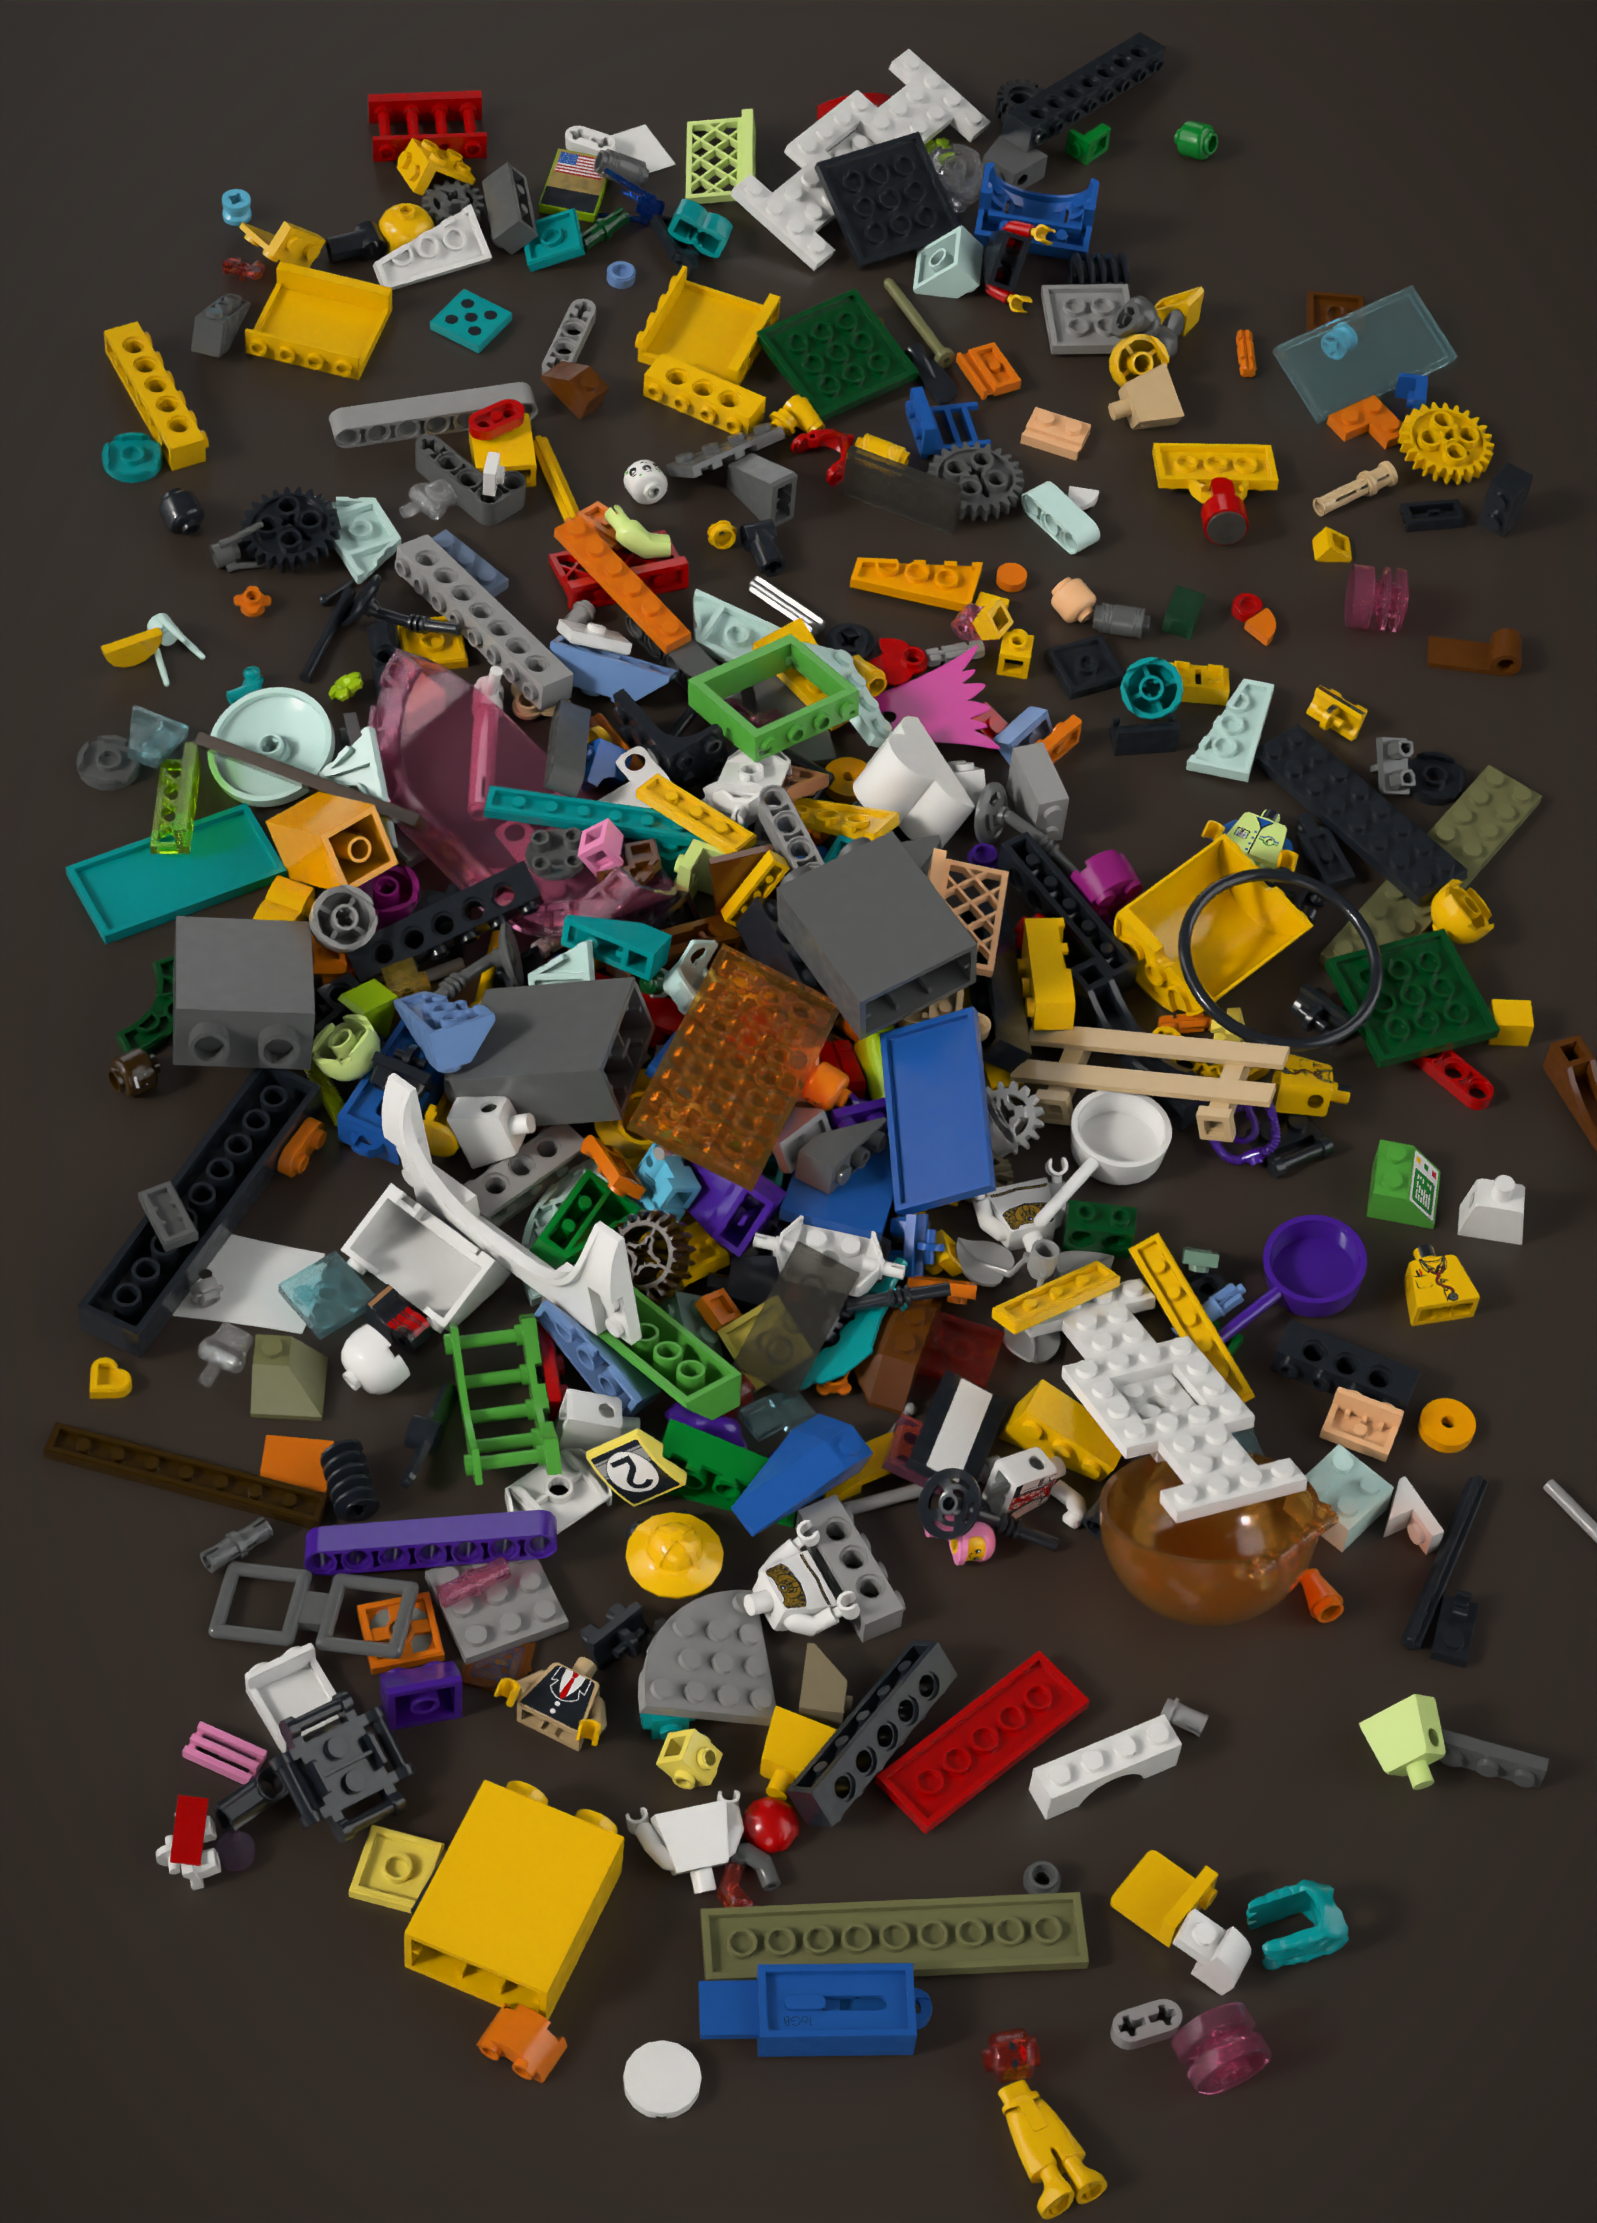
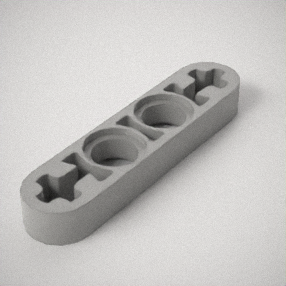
(571, 342)

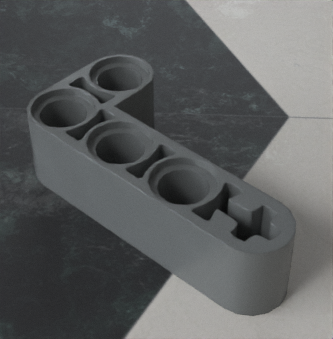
(438, 460)

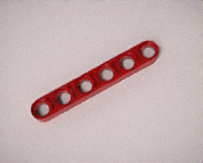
(1459, 1086)

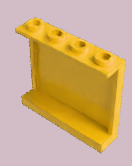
(320, 321)
(706, 328)

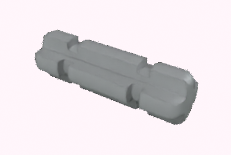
(952, 651)

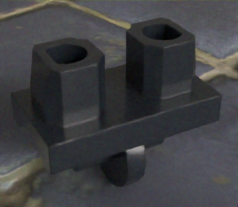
(1318, 1011)
(406, 1070)
(618, 1636)

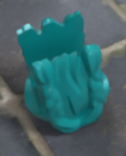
(1317, 1904)

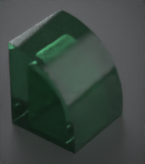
(1183, 612)

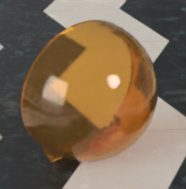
(1212, 1566)

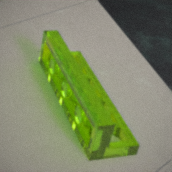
(183, 805)

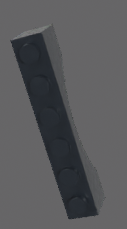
(1104, 1008)

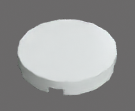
(662, 2079)

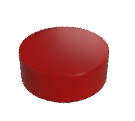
(1246, 606)

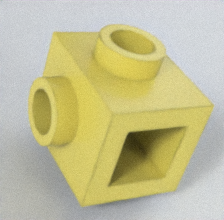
(689, 1759)

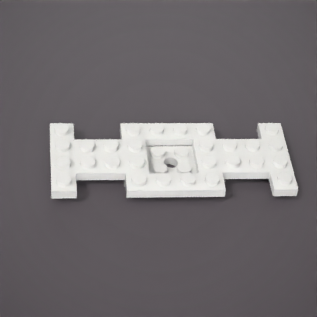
(800, 204)
(1131, 1378)

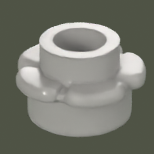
(206, 1292)

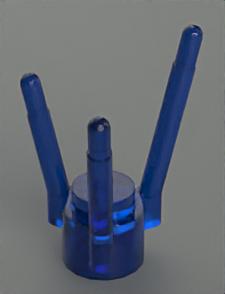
(647, 205)

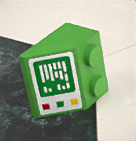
(1403, 1186)

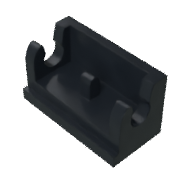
(1144, 737)

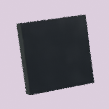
(1085, 667)

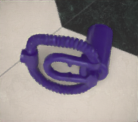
(1256, 1155)

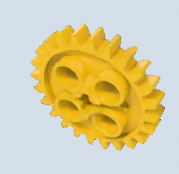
(1445, 443)

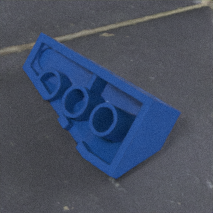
(802, 1468)

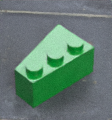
(575, 1218)

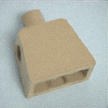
(1148, 401)

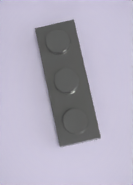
(1493, 1760)

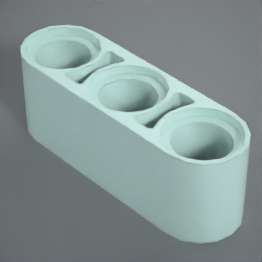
(1060, 517)

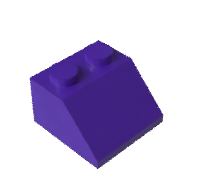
(421, 1694)

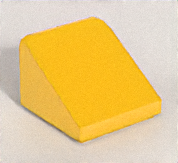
(1331, 546)

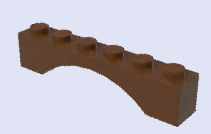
(1575, 1078)

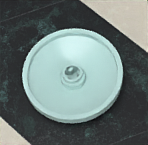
(279, 726)

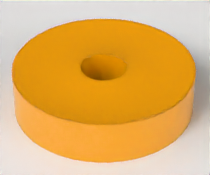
(844, 769)
(1443, 1438)

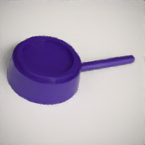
(1309, 1268)

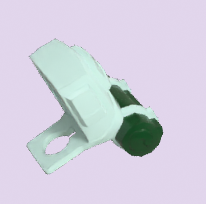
(684, 978)

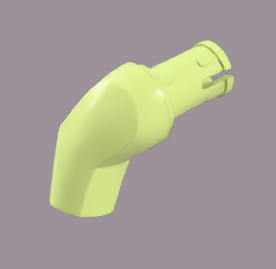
(636, 537)

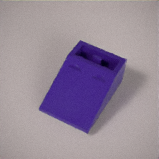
(732, 1212)

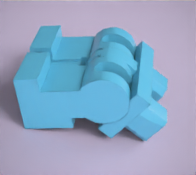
(667, 1184)

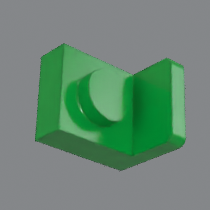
(1088, 146)

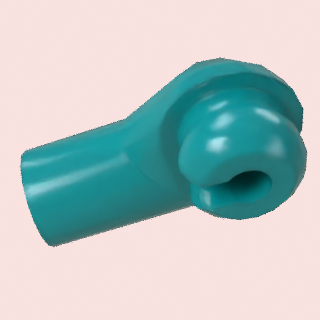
(252, 682)

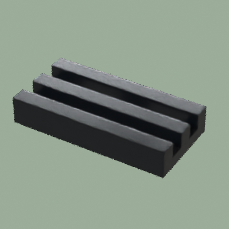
(1433, 515)

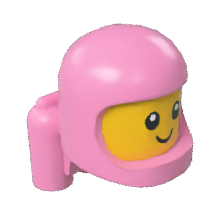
(973, 1546)

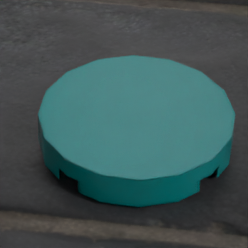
(132, 457)

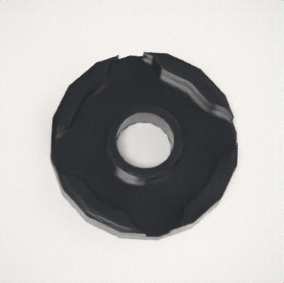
(1436, 792)

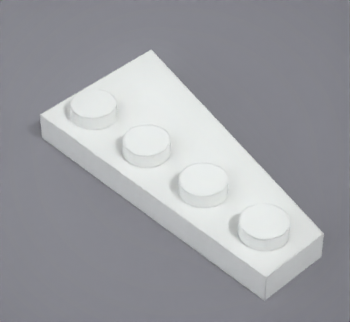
(440, 251)

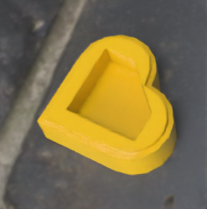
(108, 1380)

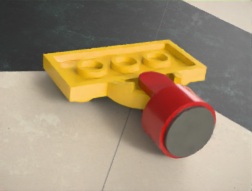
(1219, 479)

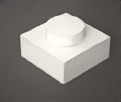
(492, 474)

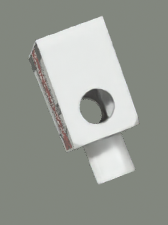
(1022, 1482)

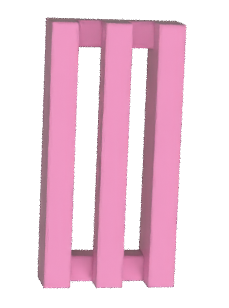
(205, 1730)

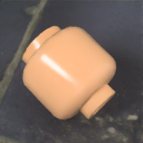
(1073, 600)

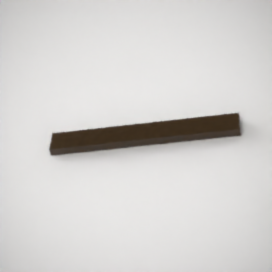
(308, 780)
(186, 1476)

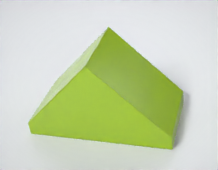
(373, 1002)

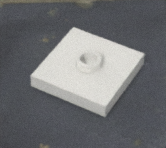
(594, 636)

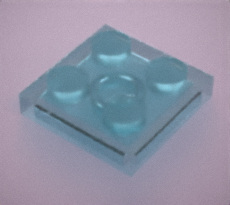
(326, 1294)

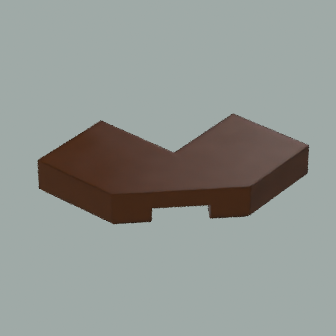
(641, 859)

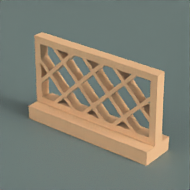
(939, 876)

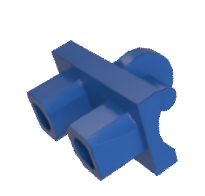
(918, 1242)

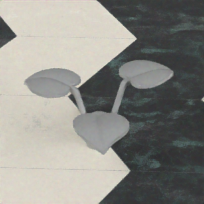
(989, 1262)

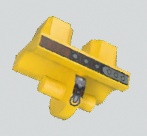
(1336, 713)

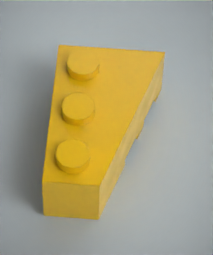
(1044, 975)

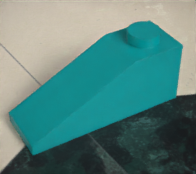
(619, 943)

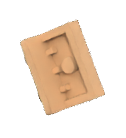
(1362, 1424)

